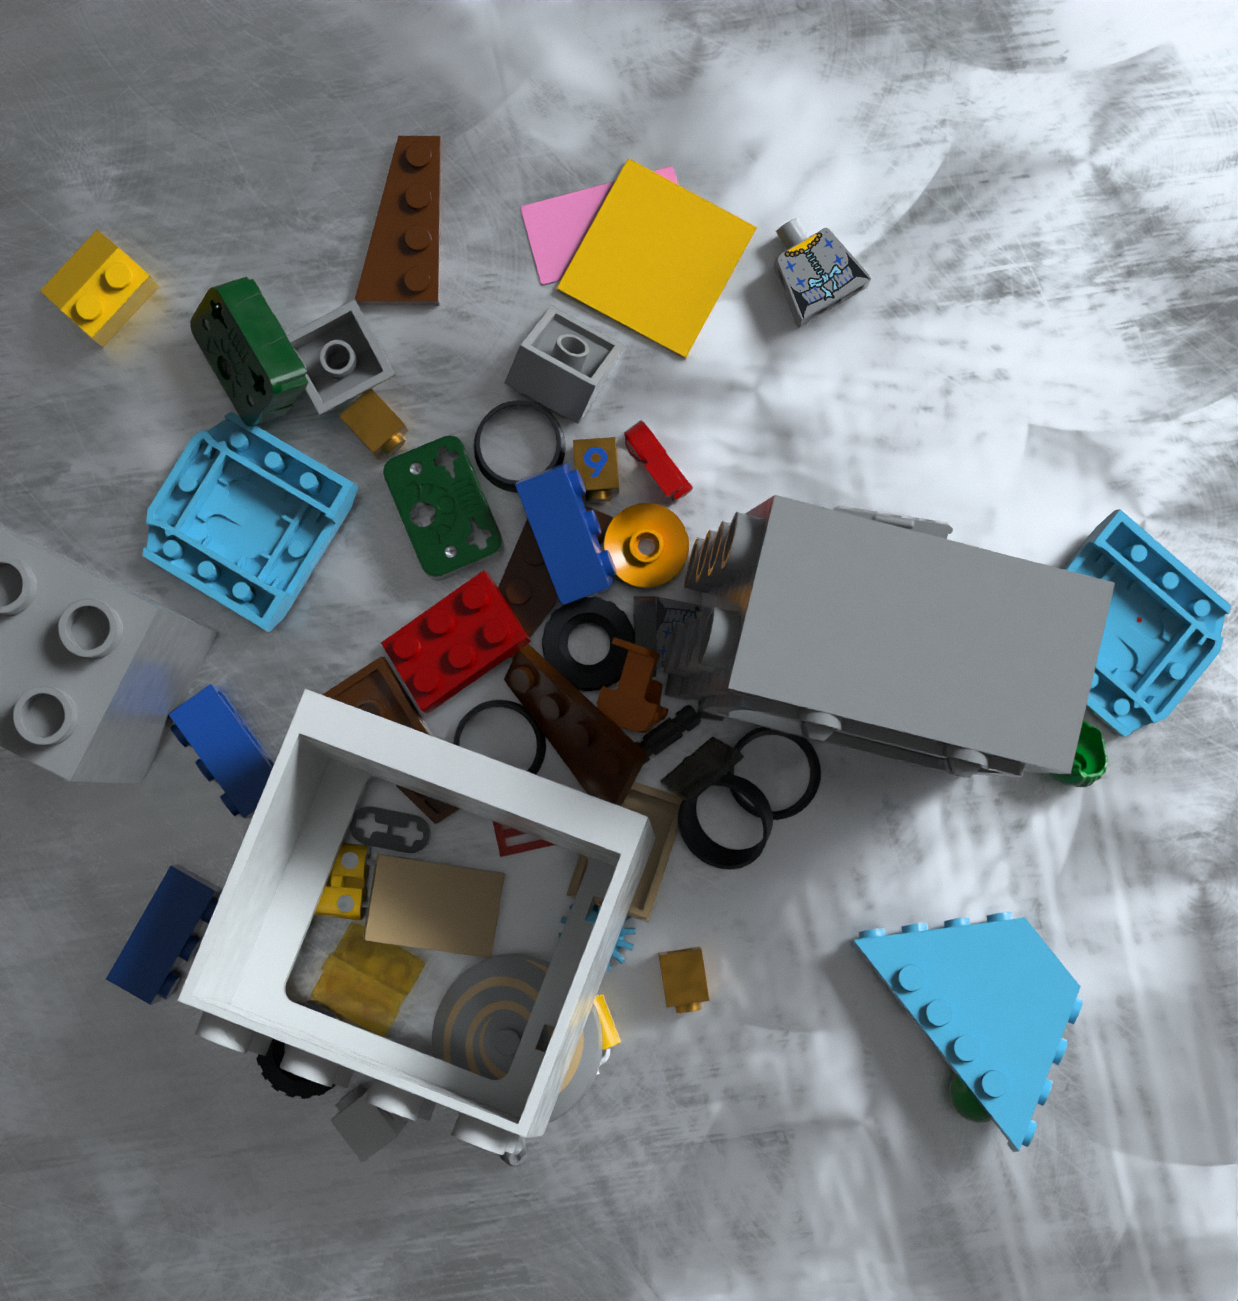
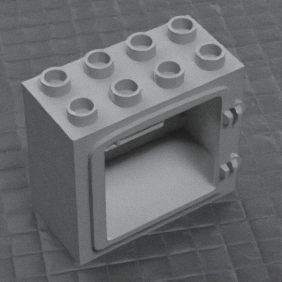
(890, 641)

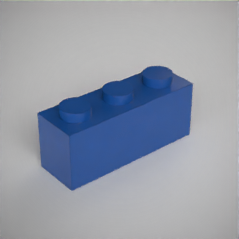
(566, 532)
(224, 747)
(165, 935)

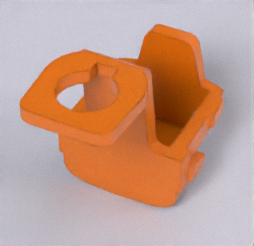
(638, 696)

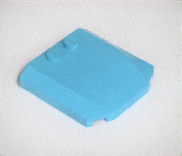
(246, 519)
(1155, 662)

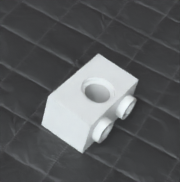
(365, 1125)

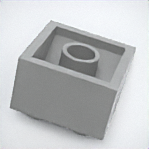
(340, 357)
(563, 364)

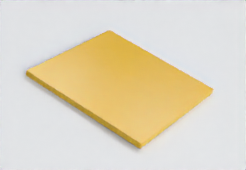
(656, 258)

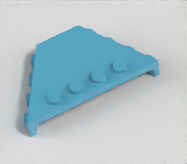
(987, 1003)

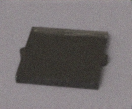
(701, 769)

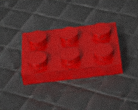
(455, 642)

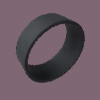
(507, 484)
(540, 737)
(815, 773)
(711, 852)

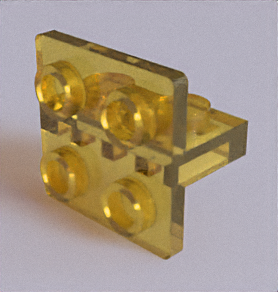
(367, 980)

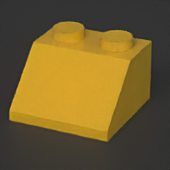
(100, 288)

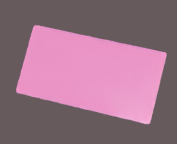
(562, 222)

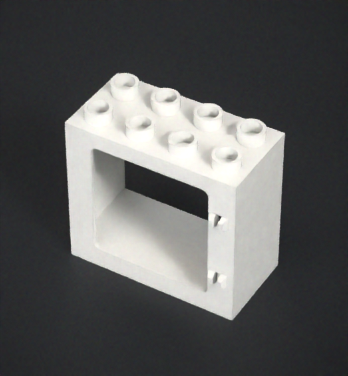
(286, 865)

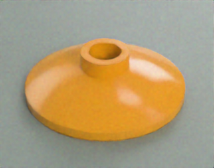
(654, 524)

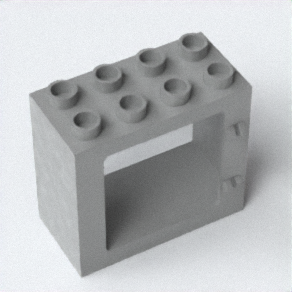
(87, 666)

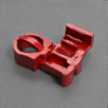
(656, 461)

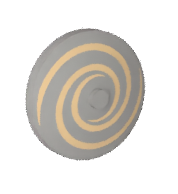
(486, 1018)

